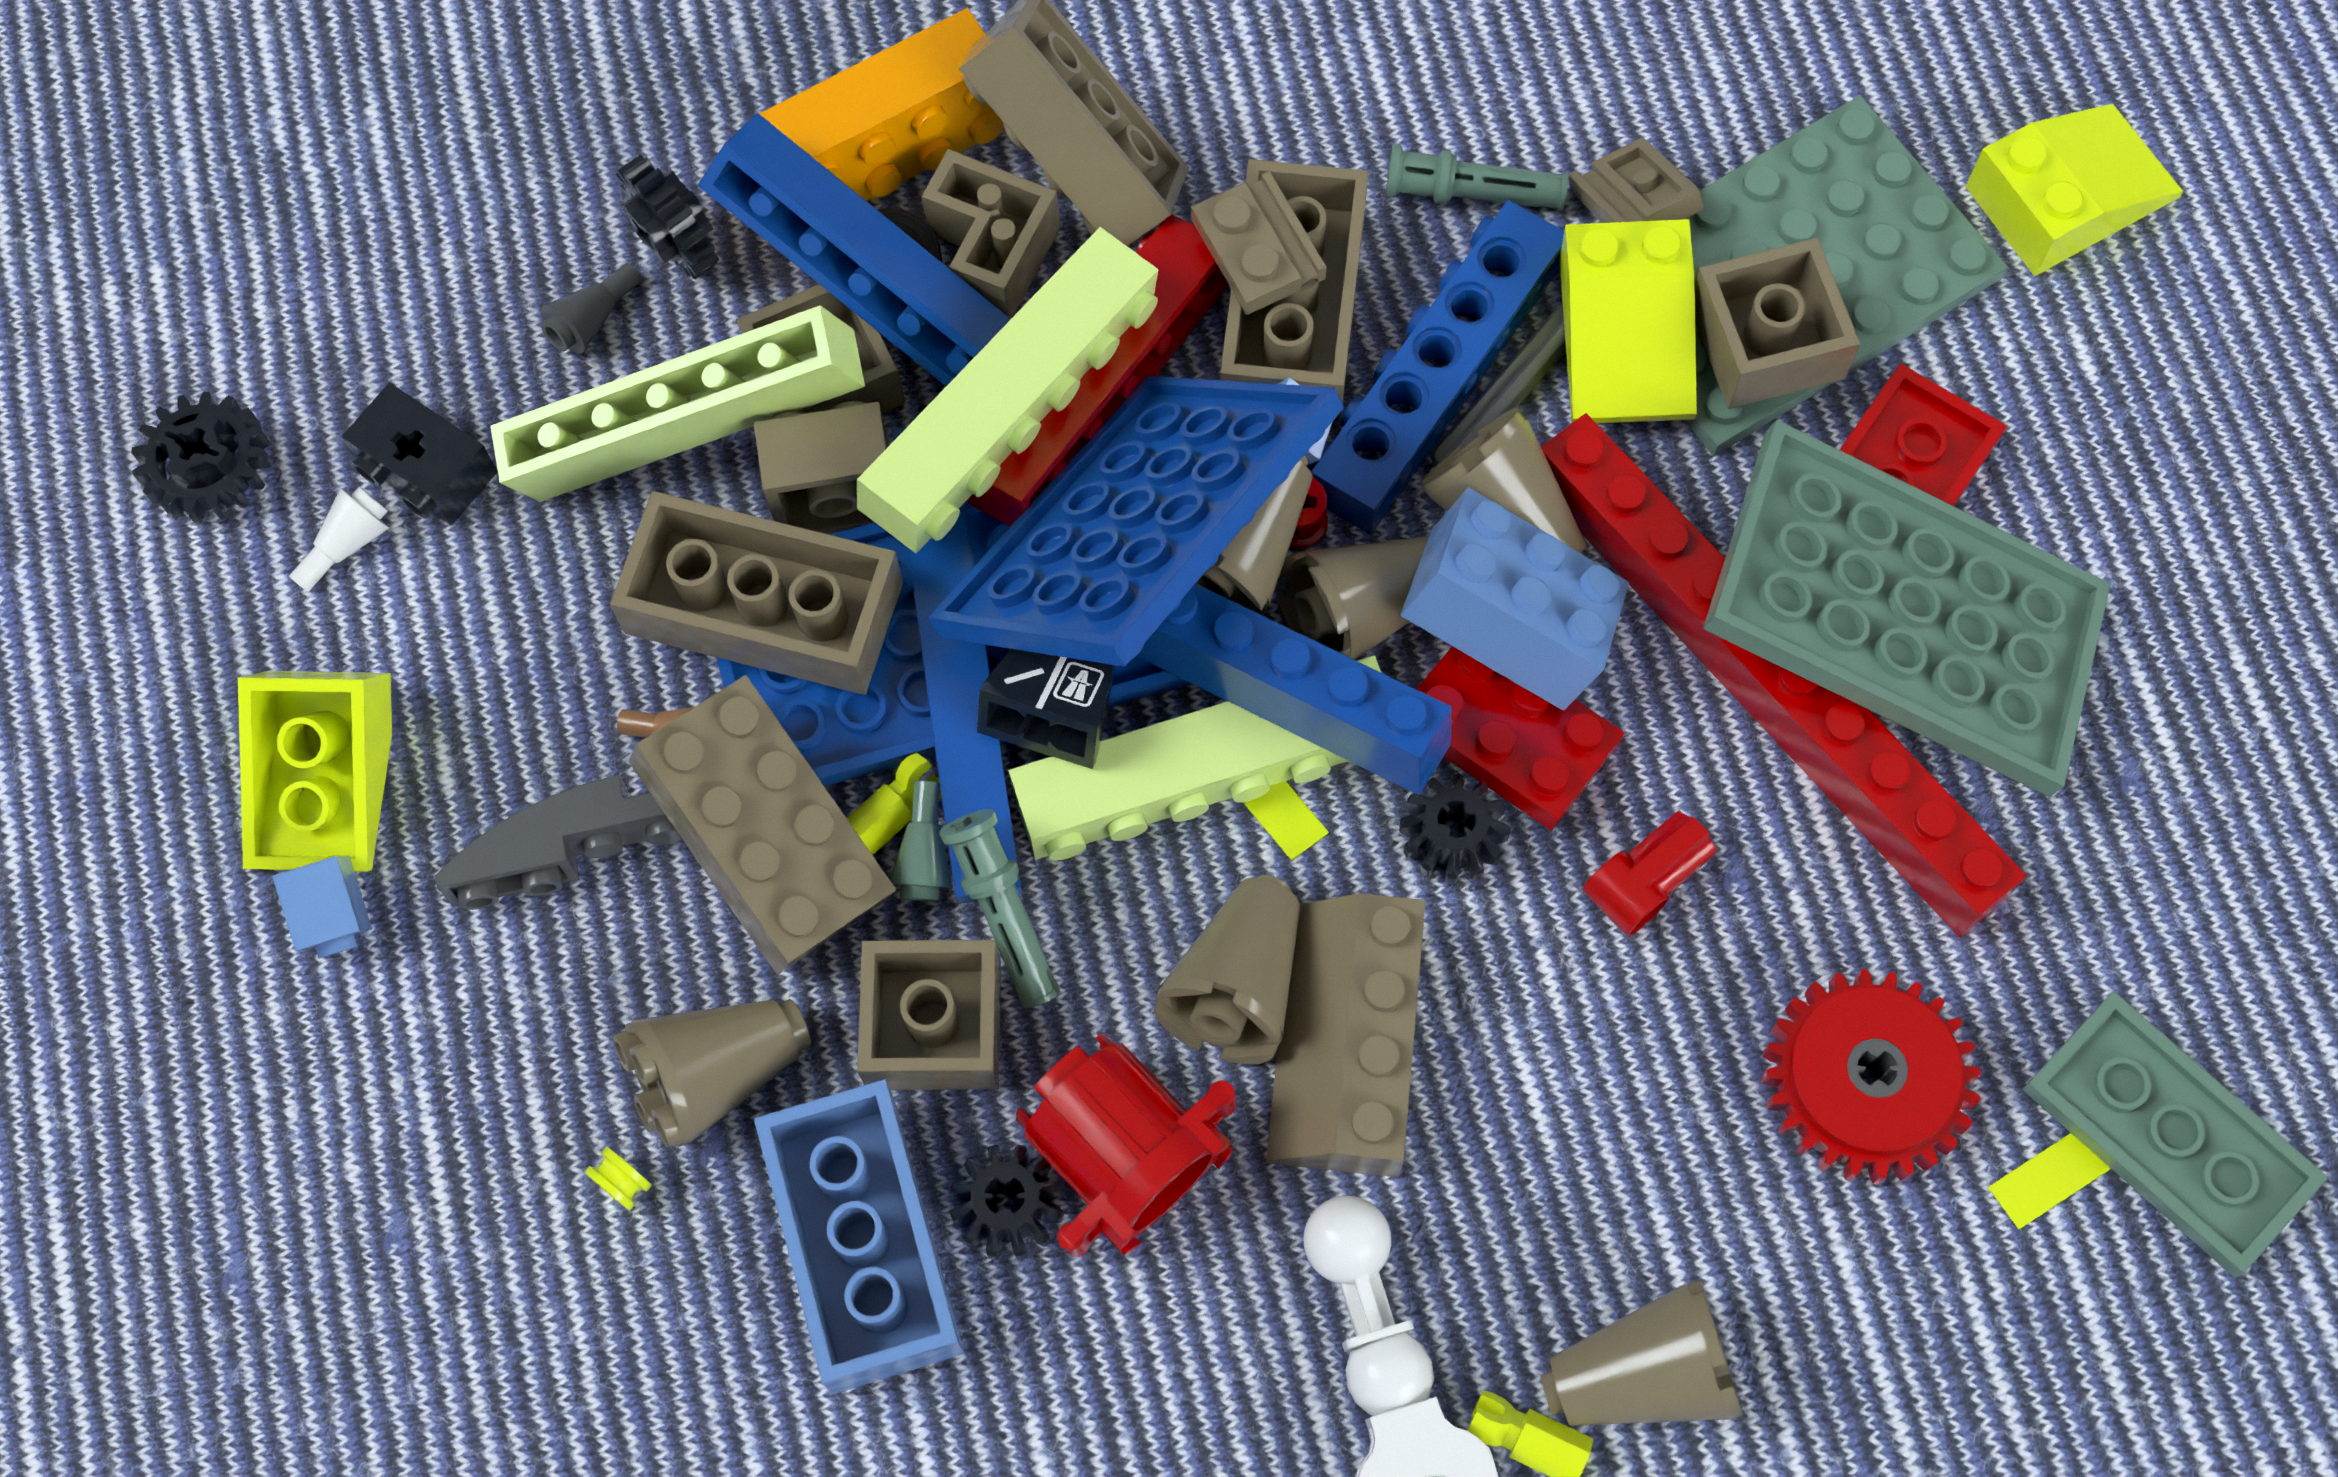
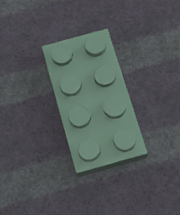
(2175, 1134)

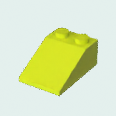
(2068, 184)
(1629, 320)
(312, 766)

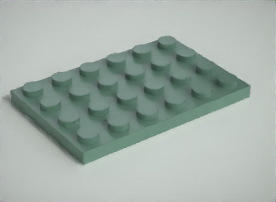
(1882, 224)
(1910, 608)

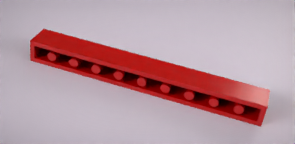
(1826, 735)

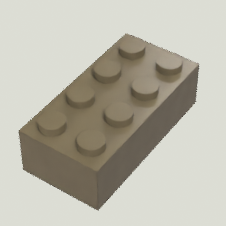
(1311, 329)
(758, 592)
(761, 824)

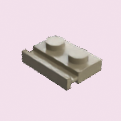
(1636, 186)
(1258, 243)

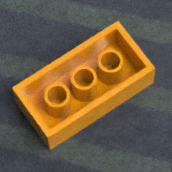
(893, 110)

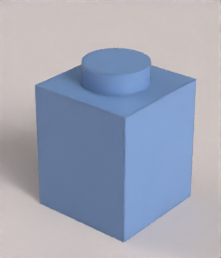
(323, 905)

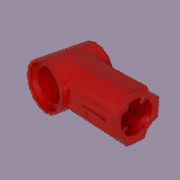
(1638, 883)

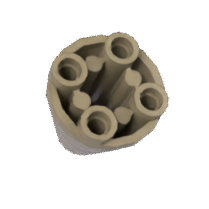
(707, 1062)

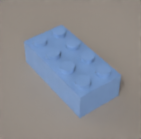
(858, 1237)

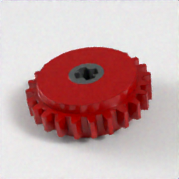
(1901, 1112)

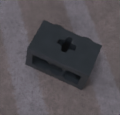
(418, 455)

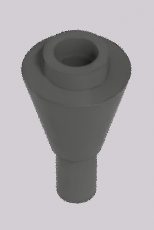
(577, 317)

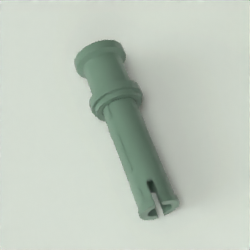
(1437, 173)
(992, 882)

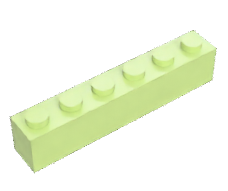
(1007, 391)
(678, 404)
(1159, 775)

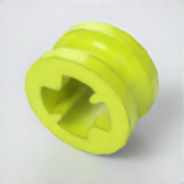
(617, 1178)

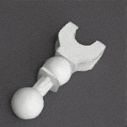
(1387, 1366)

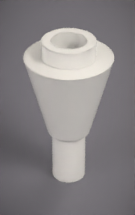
(347, 528)

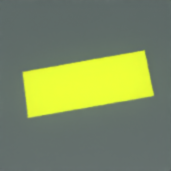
(1287, 819)
(2047, 1180)

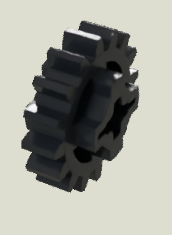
(667, 216)
(201, 457)

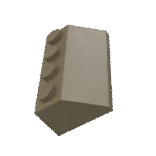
(1075, 121)
(1348, 1036)

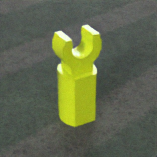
(890, 805)
(1530, 1437)

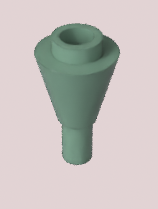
(922, 859)

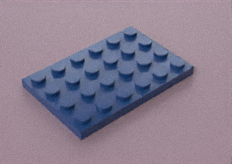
(1136, 518)

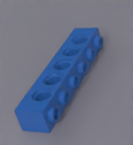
(1510, 242)

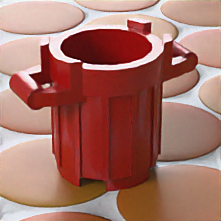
(1122, 1142)

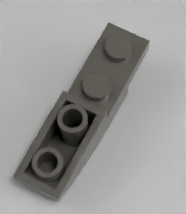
(541, 843)

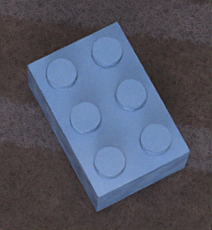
(1516, 599)

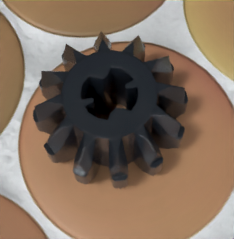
(1476, 821)
(1009, 1179)

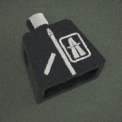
(1047, 704)

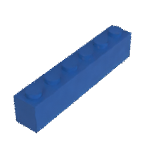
(851, 249)
(1303, 687)

